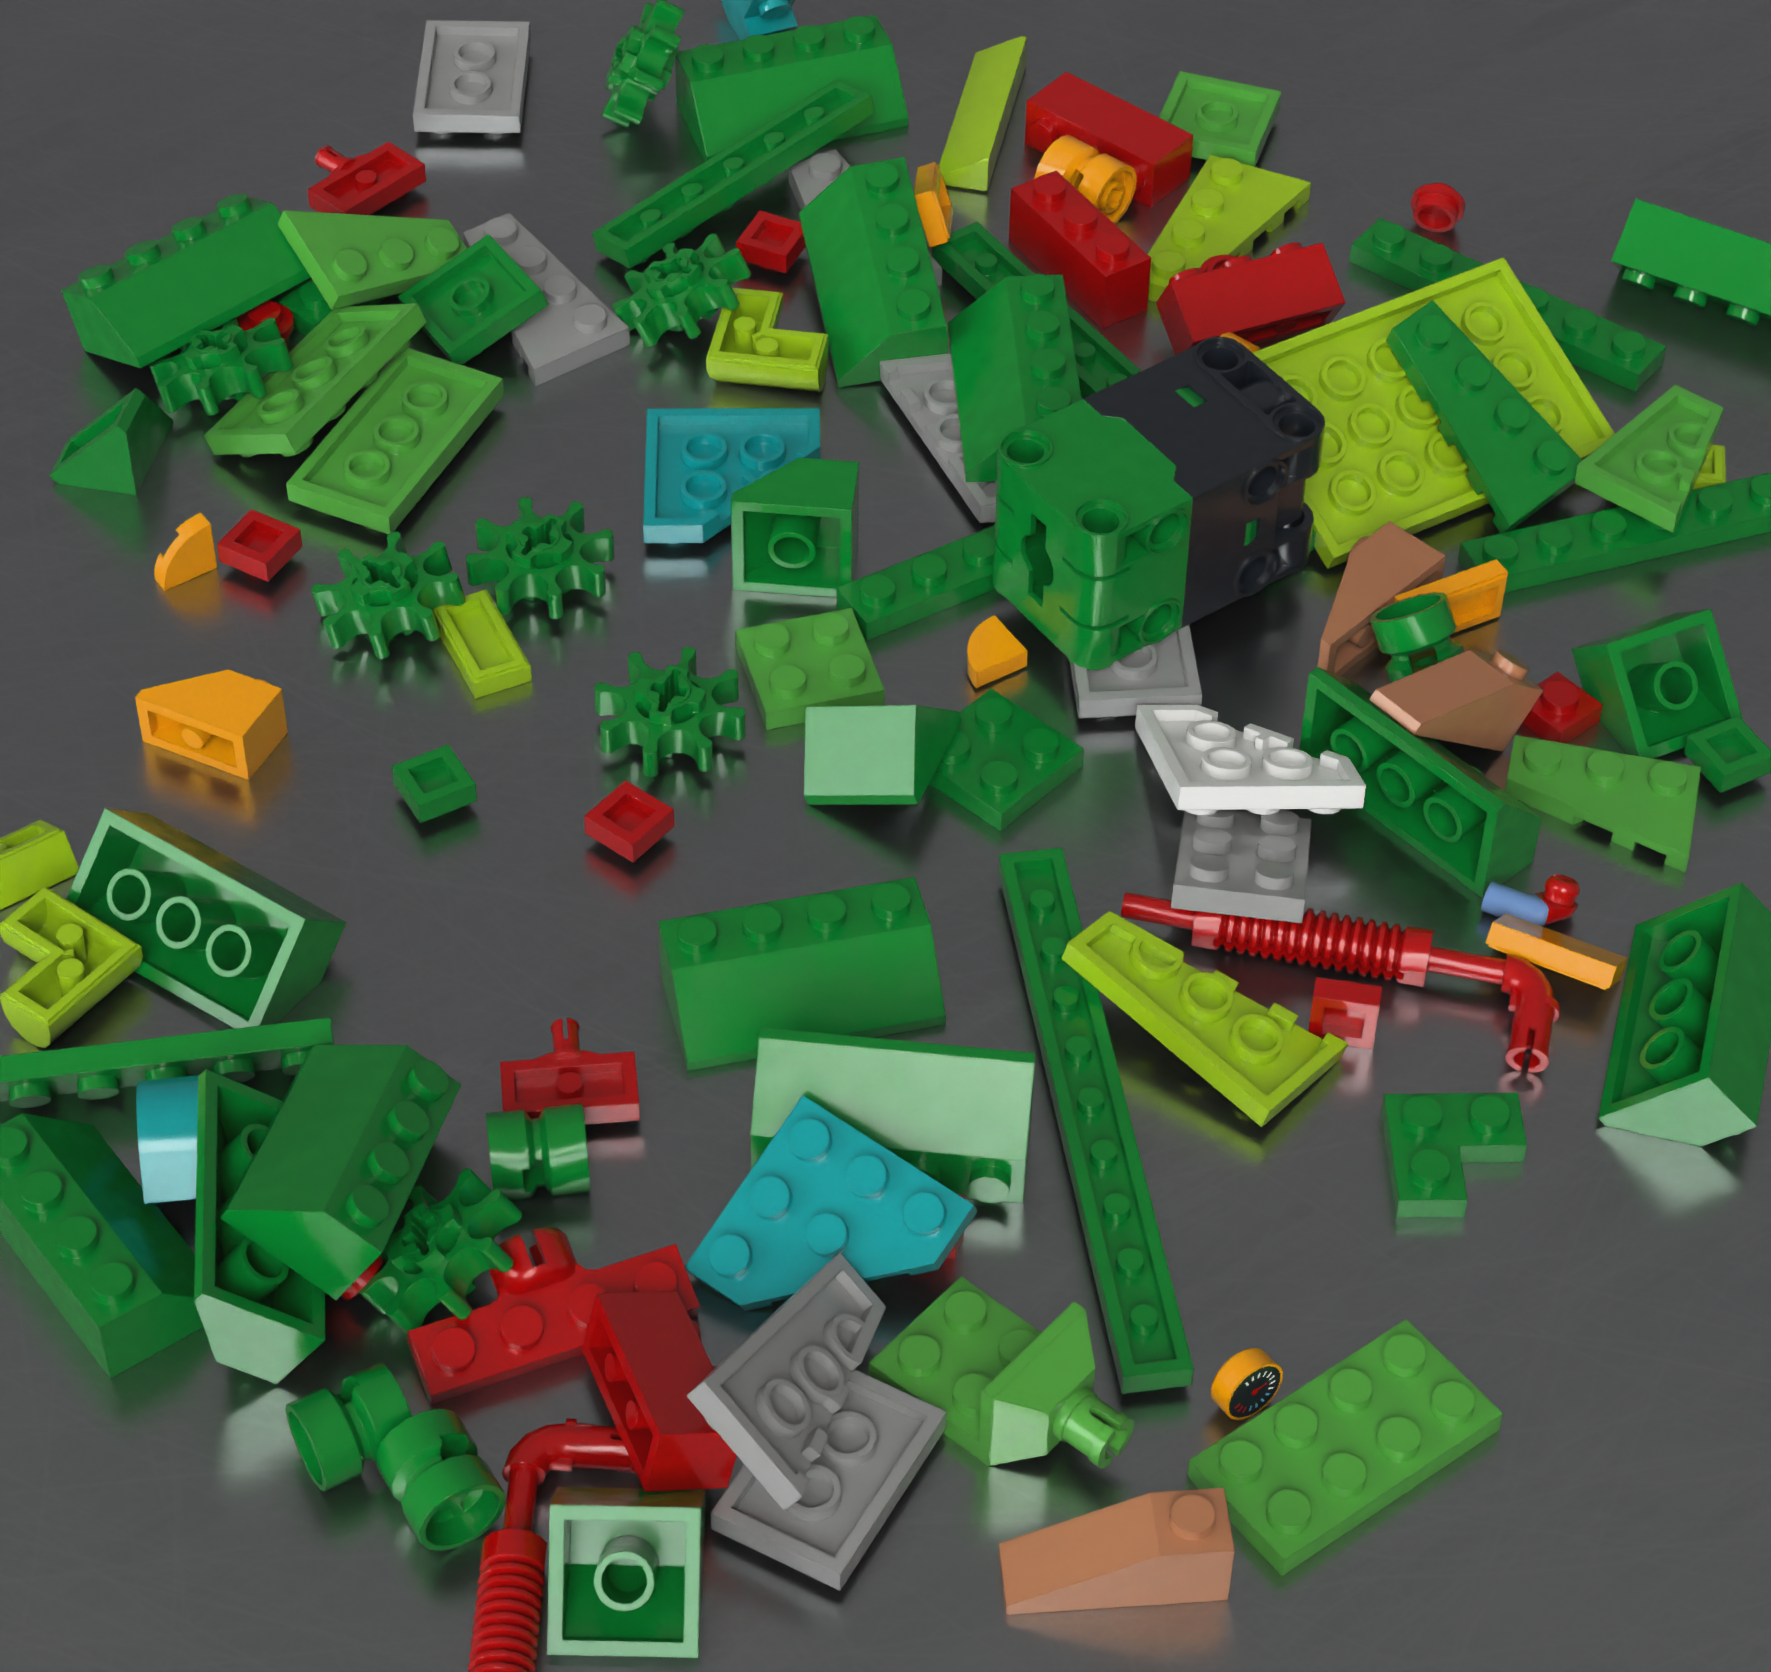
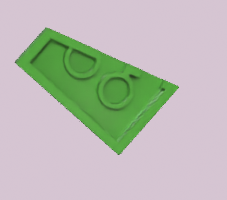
(367, 255)
(1655, 457)
(1624, 793)

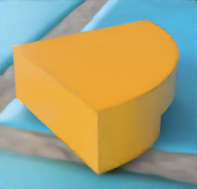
(188, 555)
(993, 652)

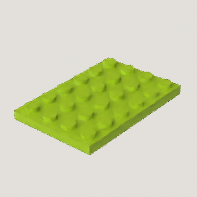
(1383, 442)

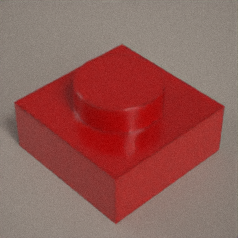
(771, 242)
(259, 545)
(1562, 710)
(629, 821)
(1346, 1011)

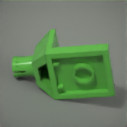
(1003, 1380)

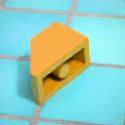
(215, 720)

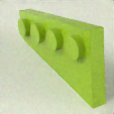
(1222, 216)
(1228, 1039)

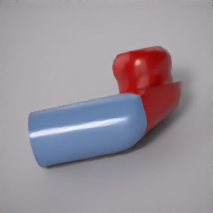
(1539, 908)

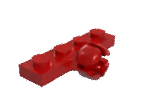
(536, 1315)

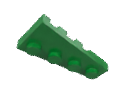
(1498, 433)

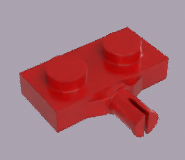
(364, 182)
(569, 1075)

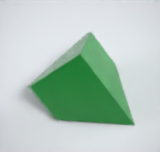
(115, 447)

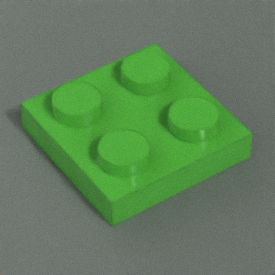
(1222, 115)
(808, 664)

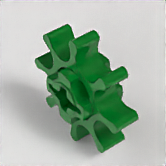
(642, 62)
(682, 289)
(221, 365)
(540, 557)
(388, 595)
(669, 711)
(442, 1252)

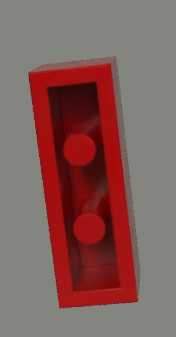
(1114, 127)
(1072, 237)
(1252, 298)
(645, 1364)

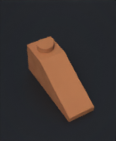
(1374, 573)
(1463, 699)
(1124, 1555)

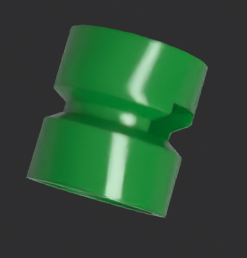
(1412, 628)
(538, 1151)
(346, 1428)
(440, 1479)

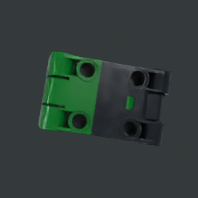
(1155, 501)

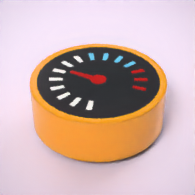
(1246, 1383)

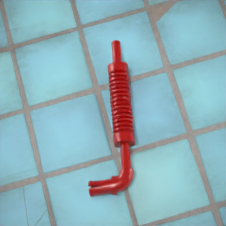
(1376, 950)
(515, 1556)

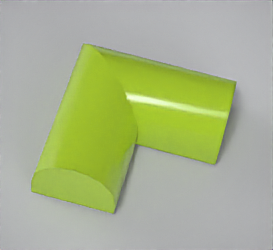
(755, 352)
(74, 970)

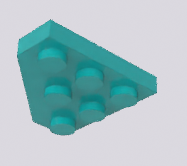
(708, 454)
(823, 1195)

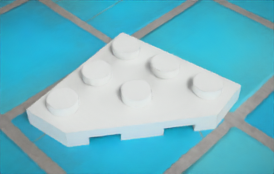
(1257, 770)

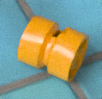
(1098, 177)

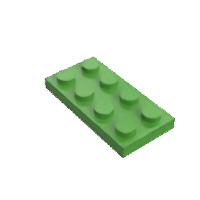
(327, 372)
(395, 440)
(1345, 1446)

